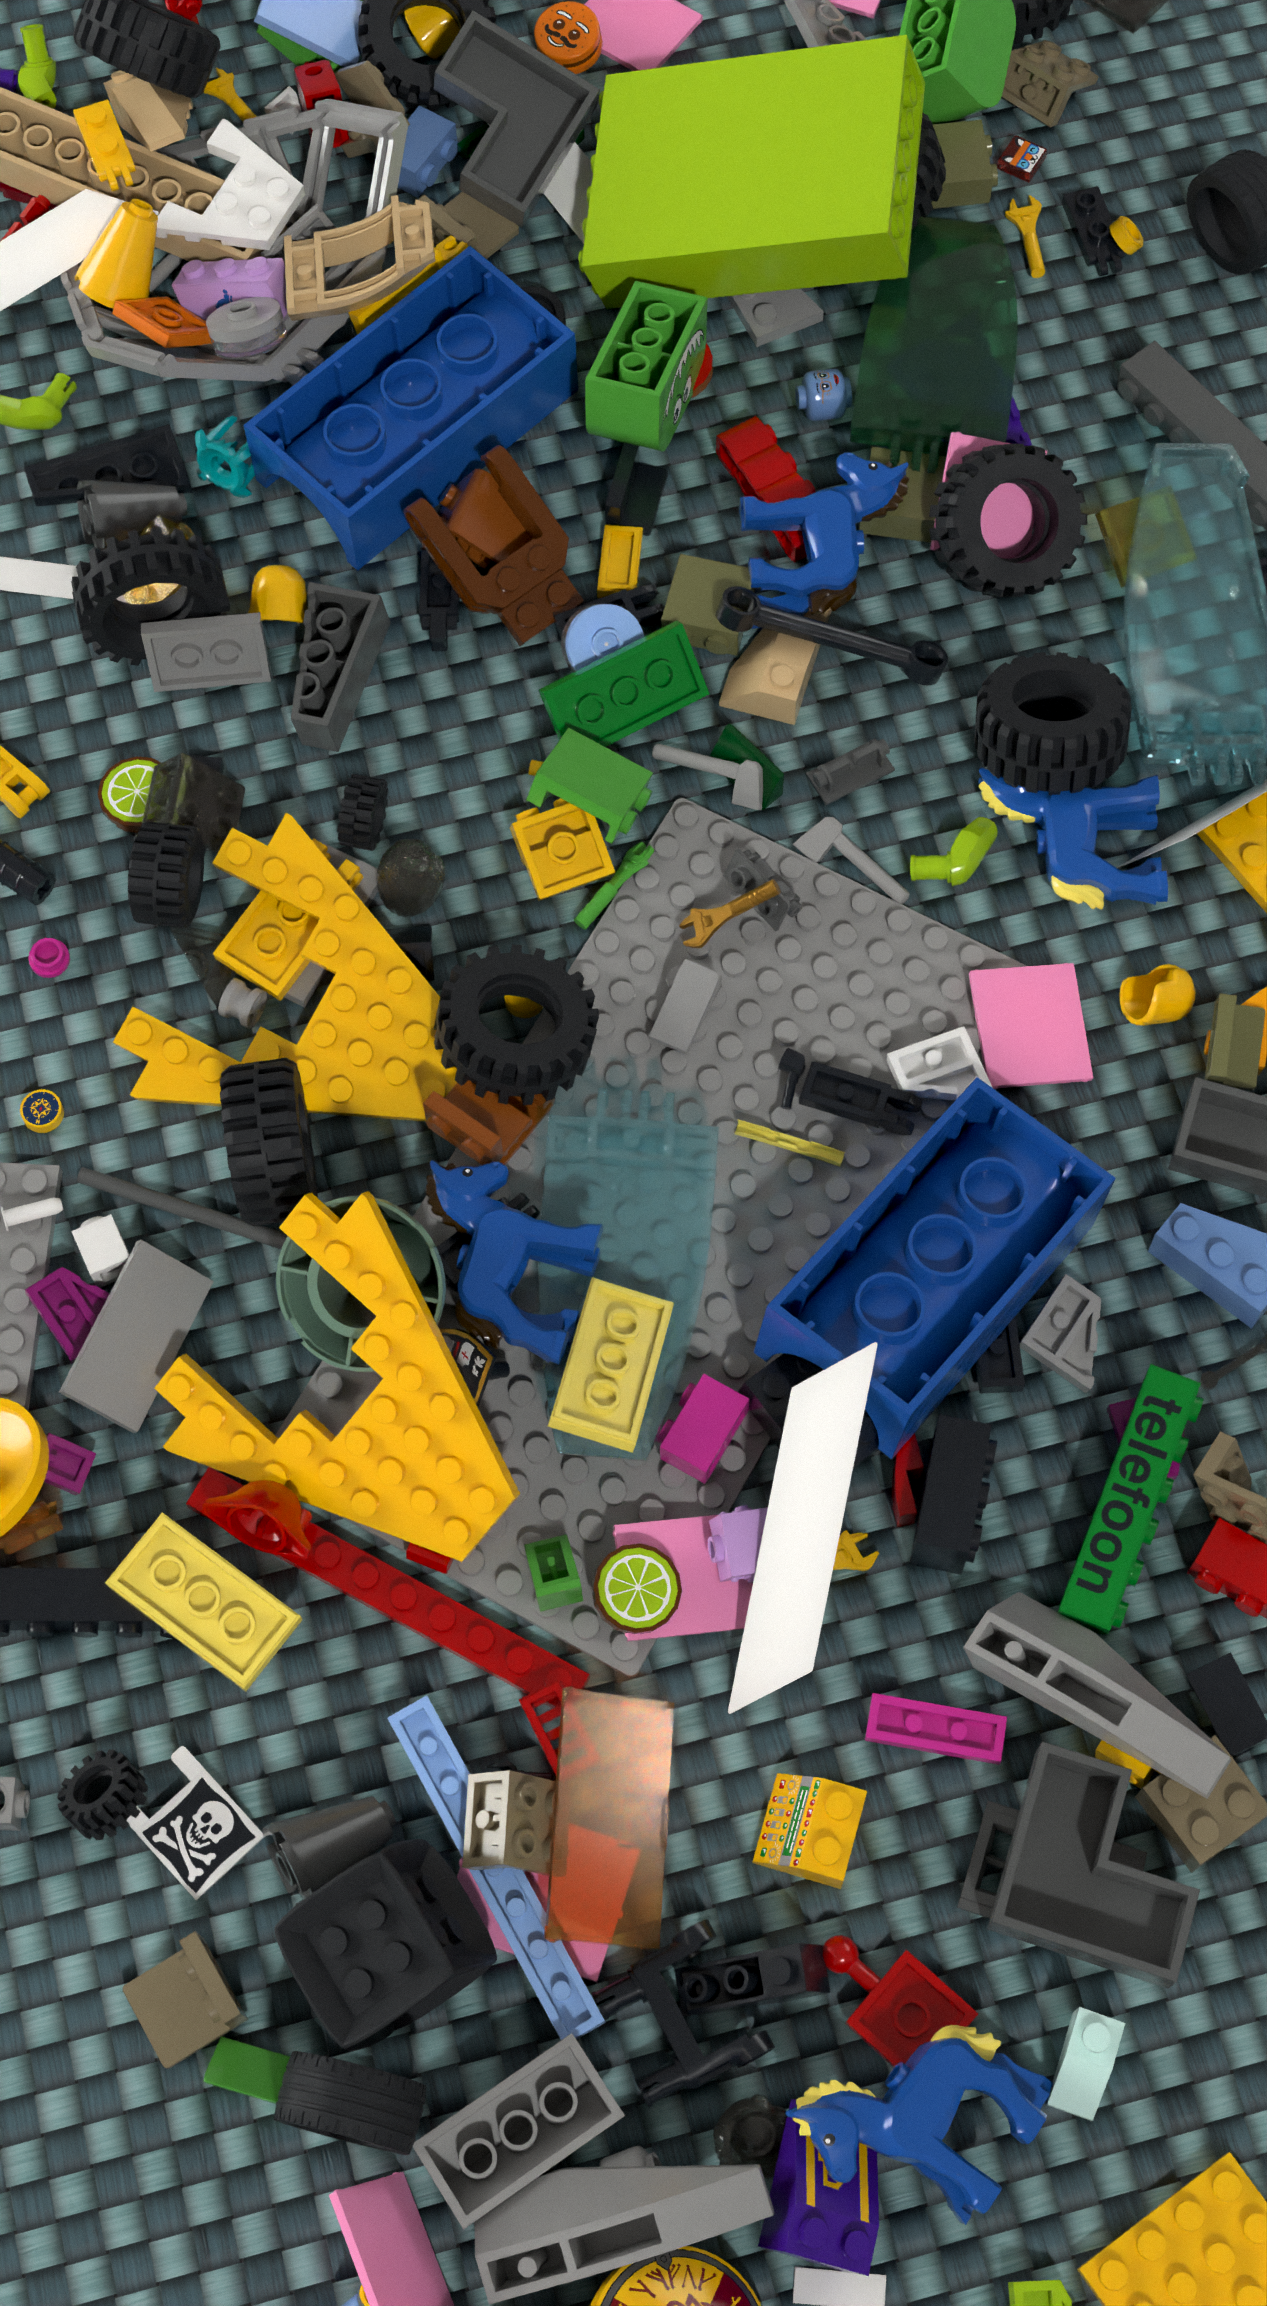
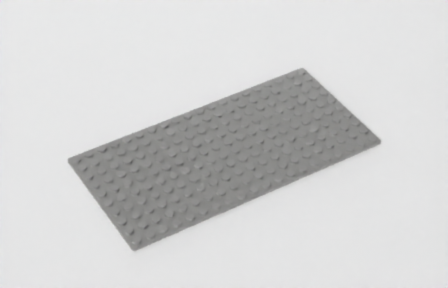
(833, 984)

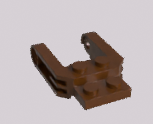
(528, 583)

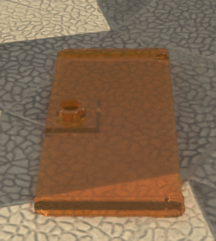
(610, 1820)

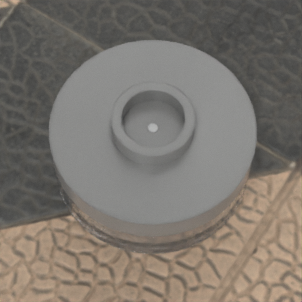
(246, 328)

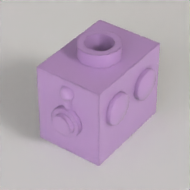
(737, 1542)

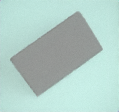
(302, 229)

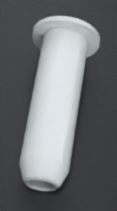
(31, 1211)

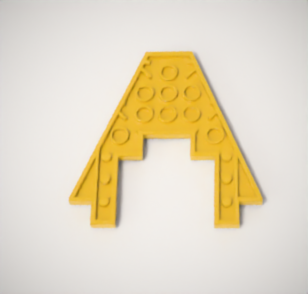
(369, 1037)
(415, 1449)

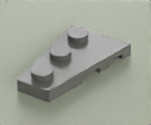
(821, 23)

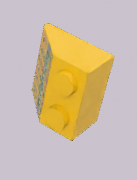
(810, 1828)

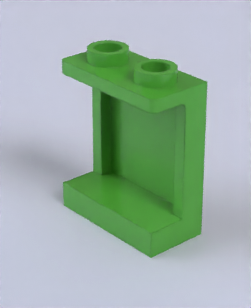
(593, 781)

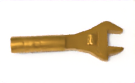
(709, 921)

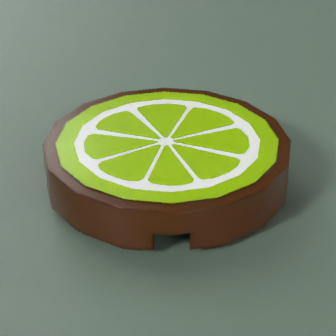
(125, 792)
(636, 1589)

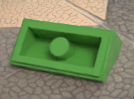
(246, 2070)

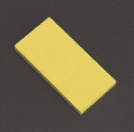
(611, 1365)
(204, 1601)

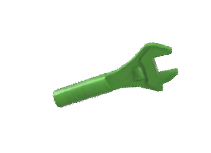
(630, 864)

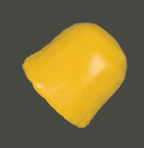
(432, 29)
(279, 594)
(1157, 997)

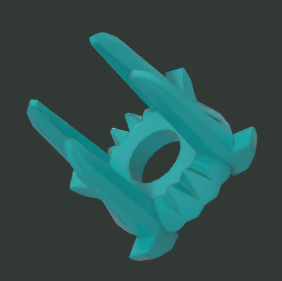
(214, 452)

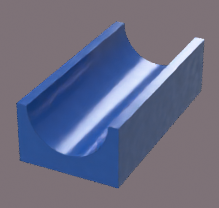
(416, 402)
(939, 1257)

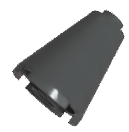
(121, 507)
(326, 1842)

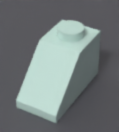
(1085, 2063)

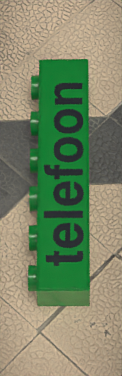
(1129, 1499)

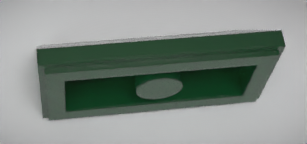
(737, 748)

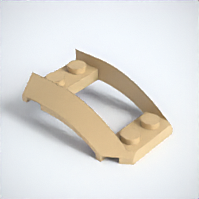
(306, 259)

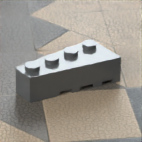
(336, 659)

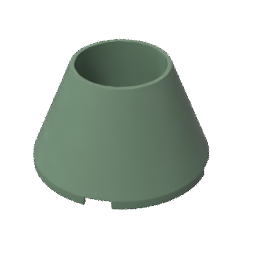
(327, 1313)

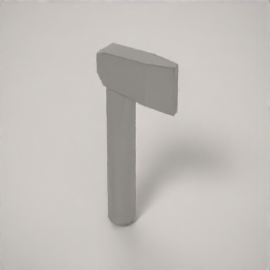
(748, 775)
(828, 833)

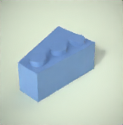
(1217, 1258)

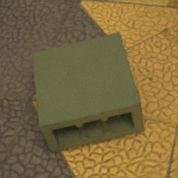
(966, 164)
(911, 517)
(695, 599)

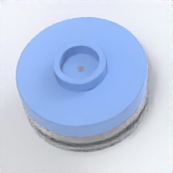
(597, 633)

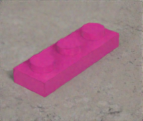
(936, 1728)

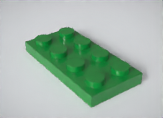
(627, 688)

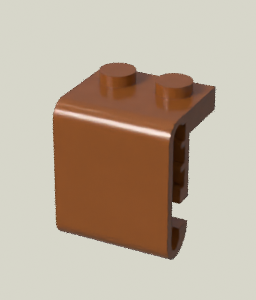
(481, 519)
(482, 1125)

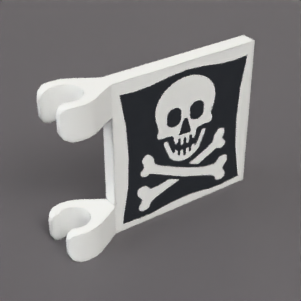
(198, 1830)

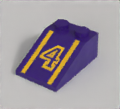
(821, 2217)

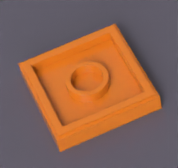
(163, 321)

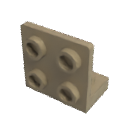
(1043, 80)
(365, 87)
(470, 223)
(1227, 1486)
(508, 1822)
(184, 2002)

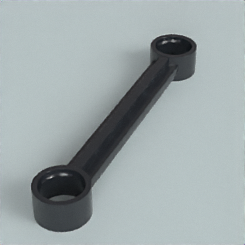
(831, 635)

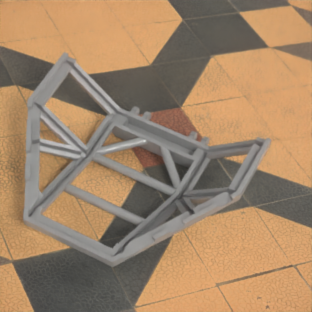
(304, 336)

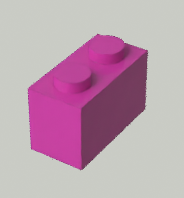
(702, 1428)

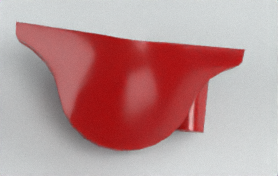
(264, 1518)

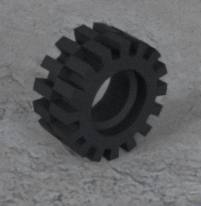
(362, 812)
(123, 1793)

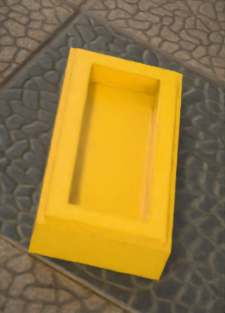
(619, 559)

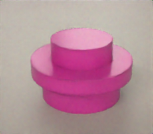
(49, 957)

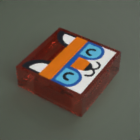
(1022, 158)

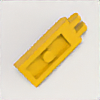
(105, 143)

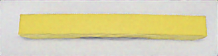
(789, 1142)

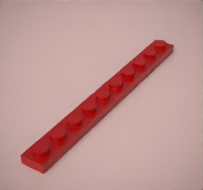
(416, 1605)

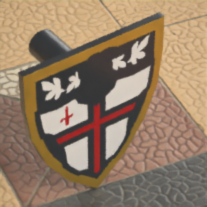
(474, 1361)

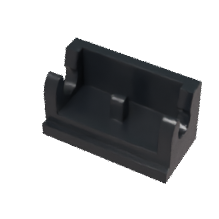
(1230, 1705)

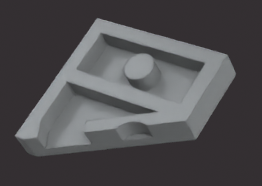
(1066, 1333)

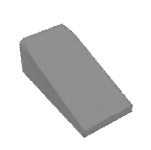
(686, 1006)

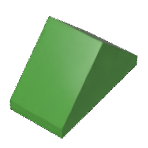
(554, 1572)

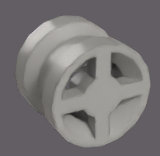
(242, 1003)

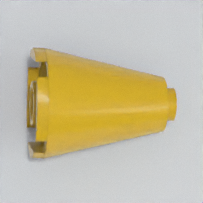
(121, 257)

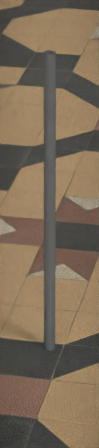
(196, 1212)

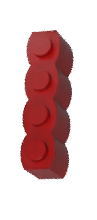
(764, 471)

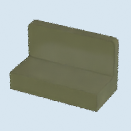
(1235, 1043)

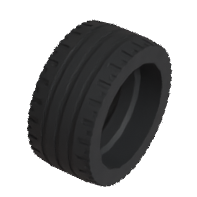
(1231, 211)
(350, 2102)

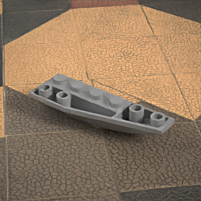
(1093, 1688)
(607, 2218)

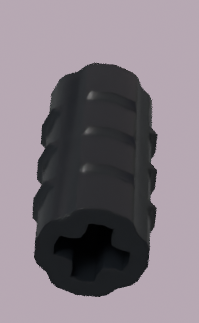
(24, 875)

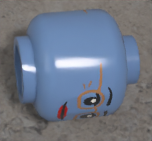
(824, 394)

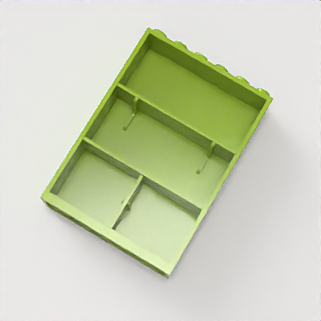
(756, 172)

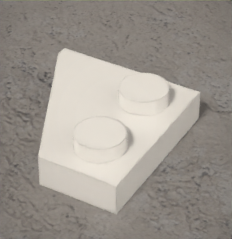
(937, 1066)

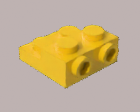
(560, 848)

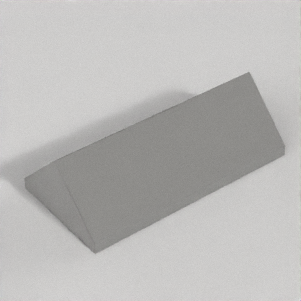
(517, 2130)

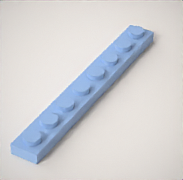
(504, 1889)

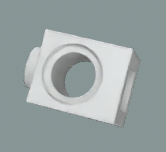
(101, 1249)

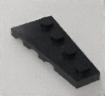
(138, 458)

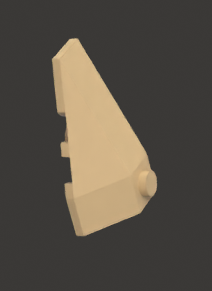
(147, 111)
(772, 675)

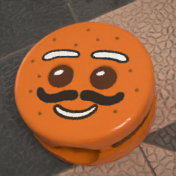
(569, 35)

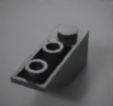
(753, 1979)

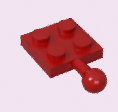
(902, 2006)

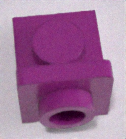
(67, 1464)

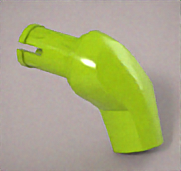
(39, 70)
(40, 411)
(963, 858)

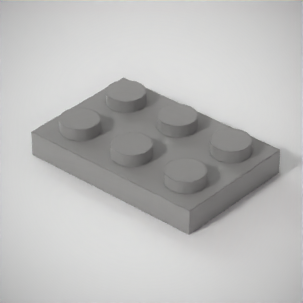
(206, 652)

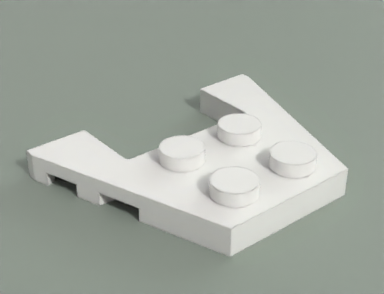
(250, 203)

